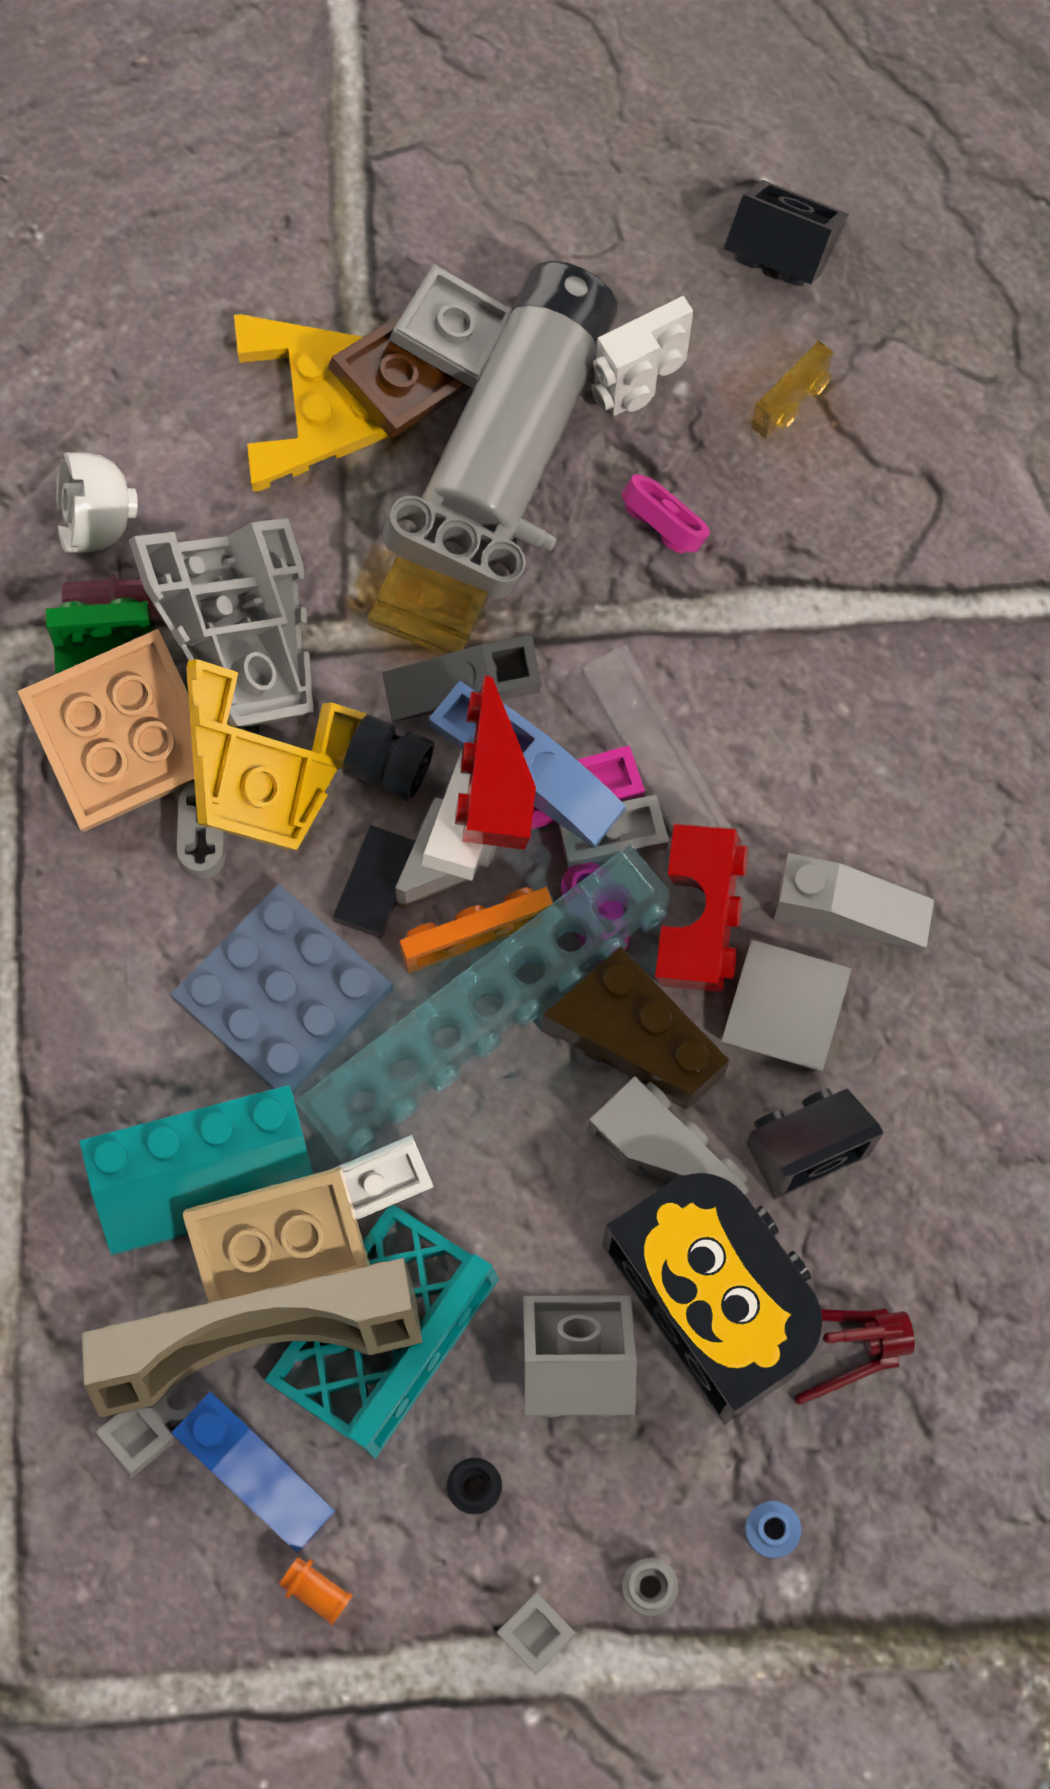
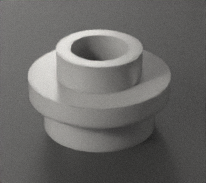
(663, 1574)

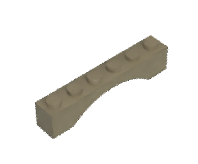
(144, 1358)

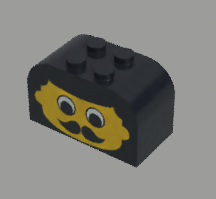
(718, 1288)

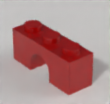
(700, 953)

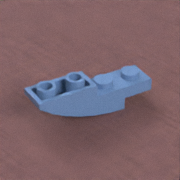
(563, 785)

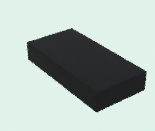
(371, 886)

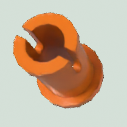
(314, 1590)

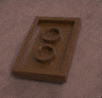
(391, 381)

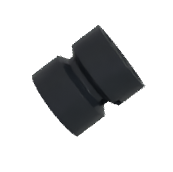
(383, 756)

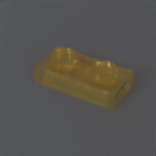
(783, 400)

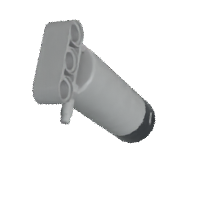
(508, 433)

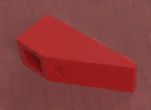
(500, 782)

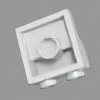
(638, 352)

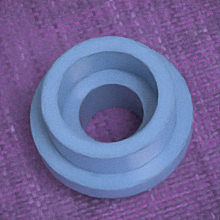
(755, 1529)

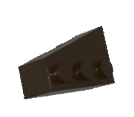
(637, 1029)

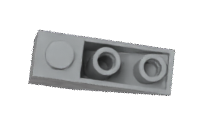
(653, 1141)

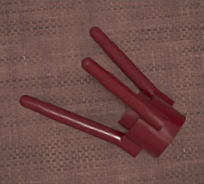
(882, 1335)

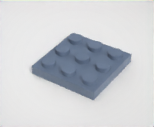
(282, 991)

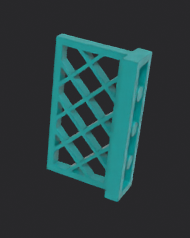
(412, 1365)

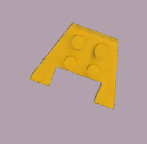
(326, 412)
(252, 781)

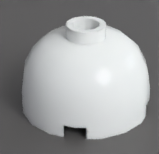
(92, 502)

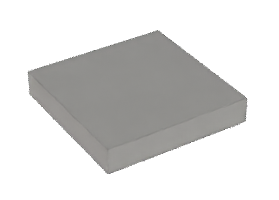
(451, 326)

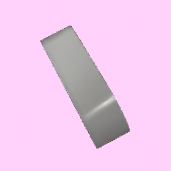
(187, 838)

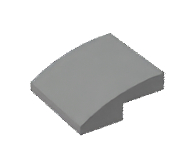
(786, 1005)

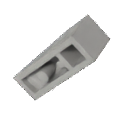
(851, 903)

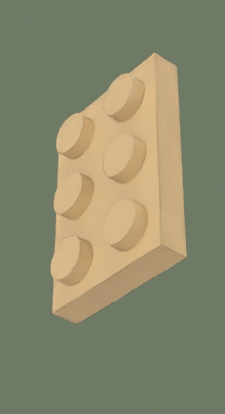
(276, 1236)

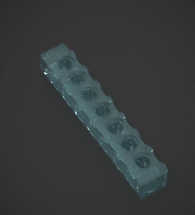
(620, 879)

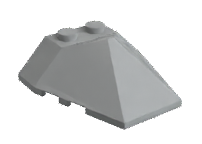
(237, 609)

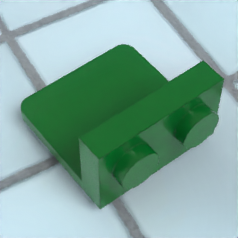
(90, 630)

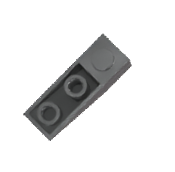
(423, 686)

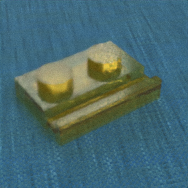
(427, 607)

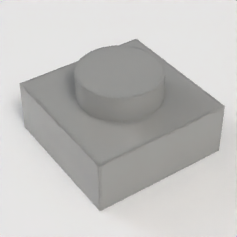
(536, 1633)

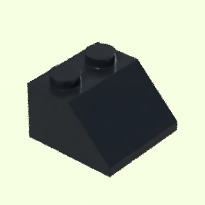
(784, 233)
(813, 1140)

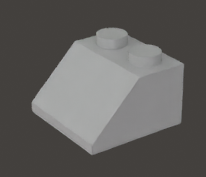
(579, 1356)

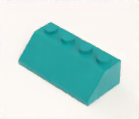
(161, 1167)

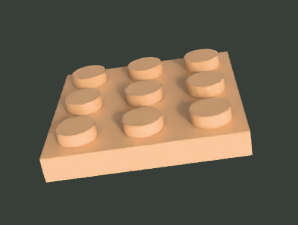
(115, 729)

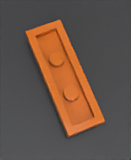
(471, 929)

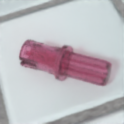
(104, 591)

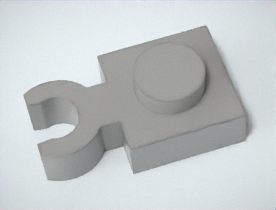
(141, 1434)

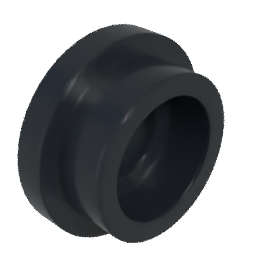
(470, 1468)

